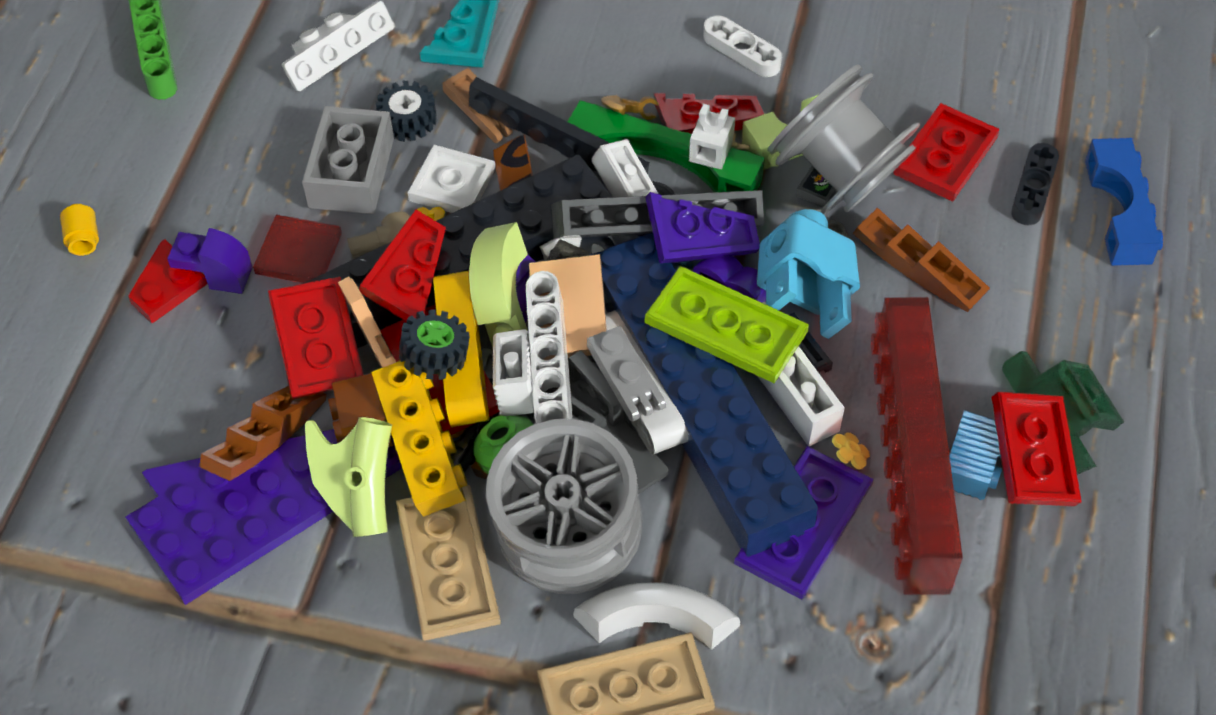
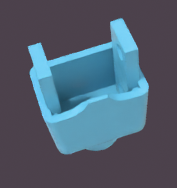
(810, 268)

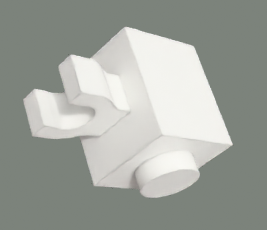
(711, 138)

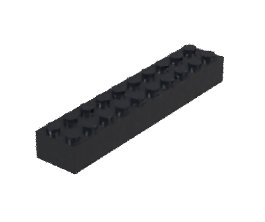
(522, 202)

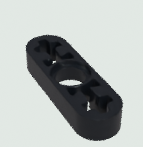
(1039, 195)

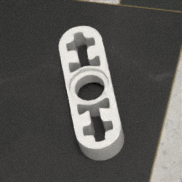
(760, 57)

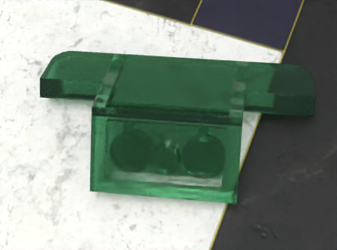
(1083, 396)

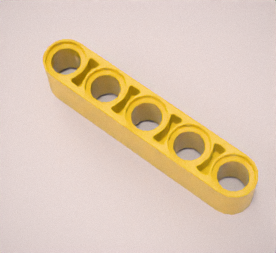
(465, 390)

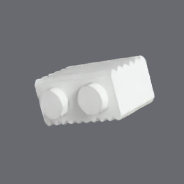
(512, 373)

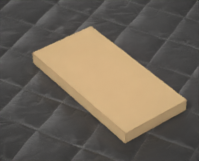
(448, 568)
(637, 680)

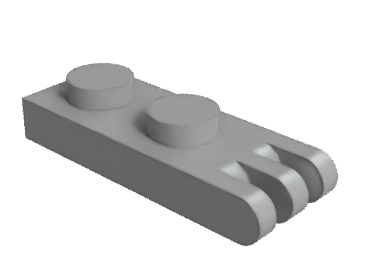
(625, 372)

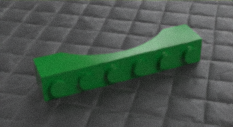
(739, 172)

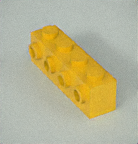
(419, 438)

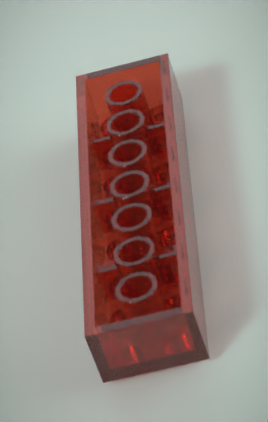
(917, 448)

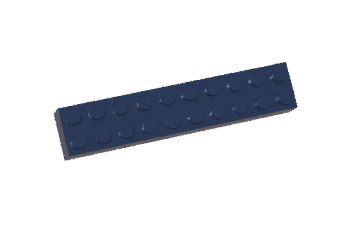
(726, 431)

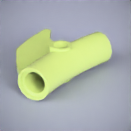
(352, 473)

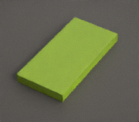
(726, 324)

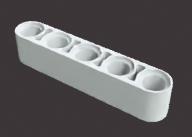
(548, 342)
(663, 427)

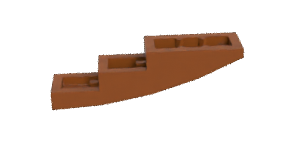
(926, 265)
(256, 437)

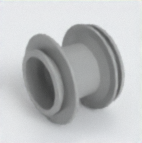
(844, 140)

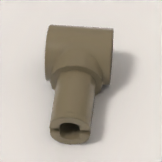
(382, 235)

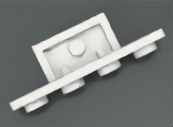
(334, 43)

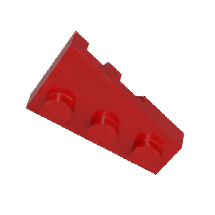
(406, 268)

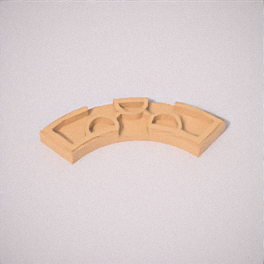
(366, 322)

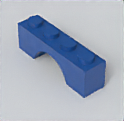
(1117, 169)

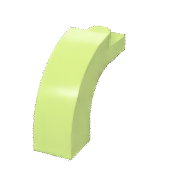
(493, 278)

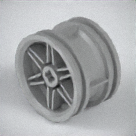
(527, 468)

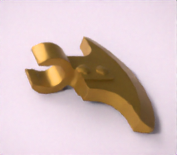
(622, 105)

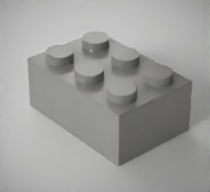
(348, 160)

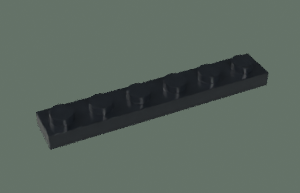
(535, 122)

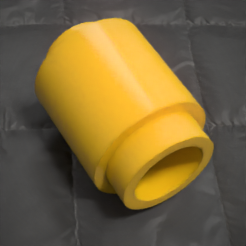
(79, 229)

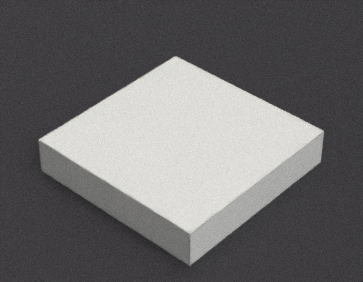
(451, 179)

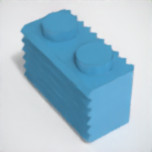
(975, 456)

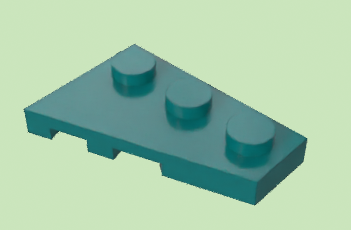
(464, 36)

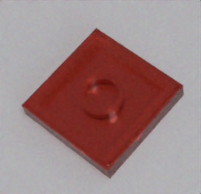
(297, 249)

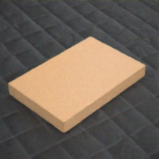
(582, 298)

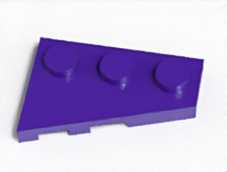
(698, 232)

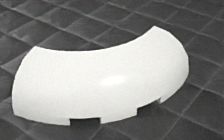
(657, 602)

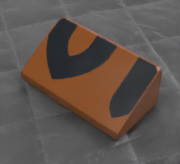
(512, 162)

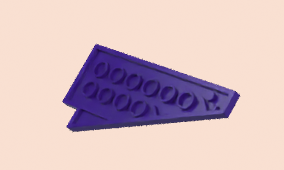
(214, 527)

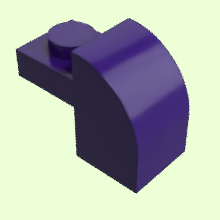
(217, 255)

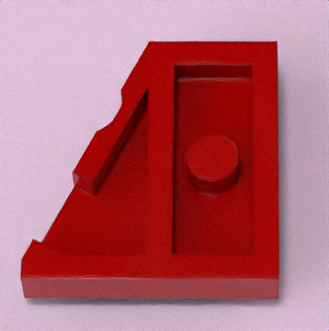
(163, 287)

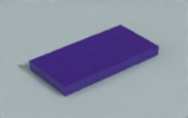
(838, 494)

